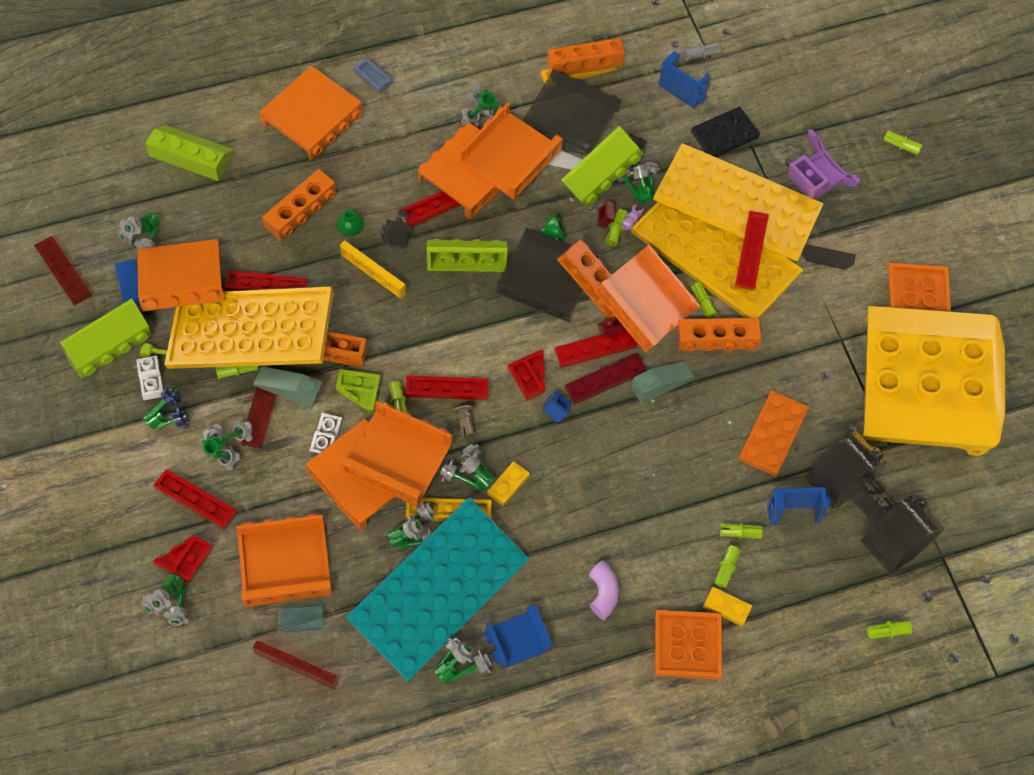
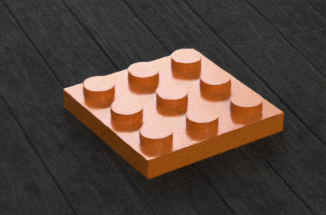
(919, 287)
(688, 644)

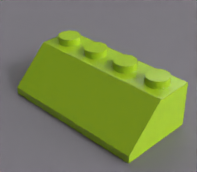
(189, 151)
(602, 166)
(466, 255)
(106, 339)

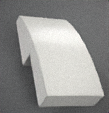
(150, 377)
(326, 432)

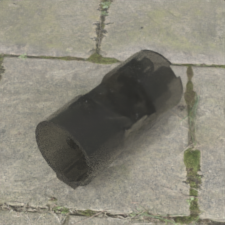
(898, 528)

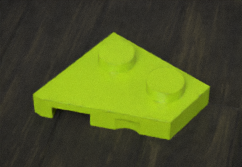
(359, 388)

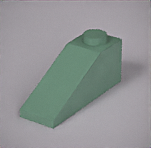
(660, 381)
(289, 385)

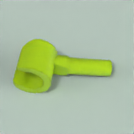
(147, 350)

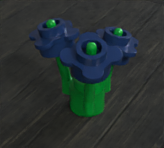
(155, 417)

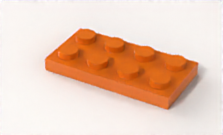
(773, 433)

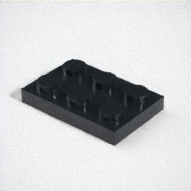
(725, 132)

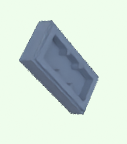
(372, 75)

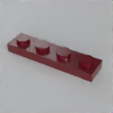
(605, 379)

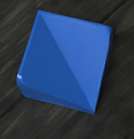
(557, 406)

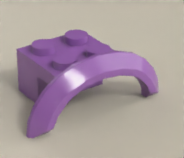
(819, 172)

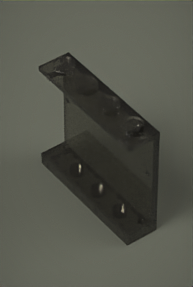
(572, 112)
(538, 278)

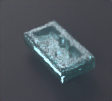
(300, 619)

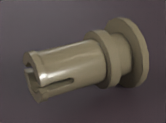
(464, 418)
(777, 725)

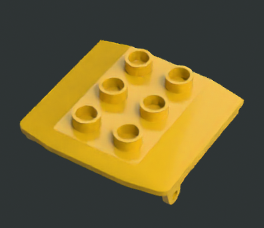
(934, 379)

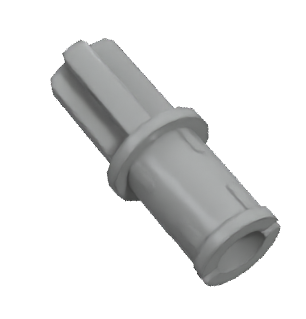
(701, 51)

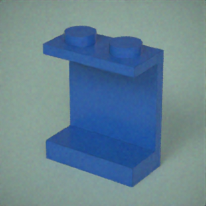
(681, 84)
(797, 498)
(518, 638)

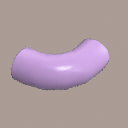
(607, 590)

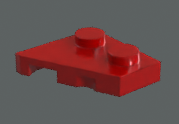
(529, 374)
(185, 558)

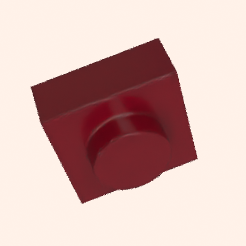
(606, 214)
(610, 326)

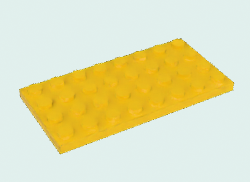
(726, 193)
(713, 259)
(252, 329)

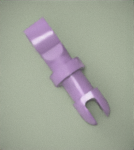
(632, 217)

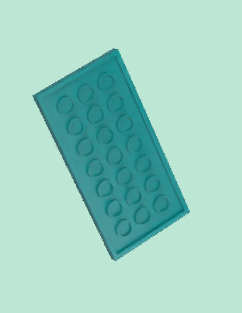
(437, 589)

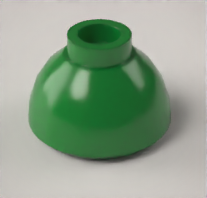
(350, 223)
(554, 228)

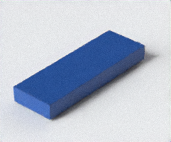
(128, 281)

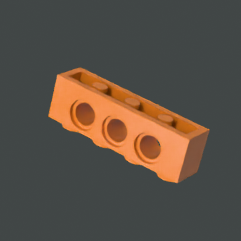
(586, 57)
(302, 195)
(586, 274)
(726, 327)
(345, 349)

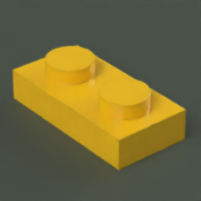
(508, 483)
(729, 606)

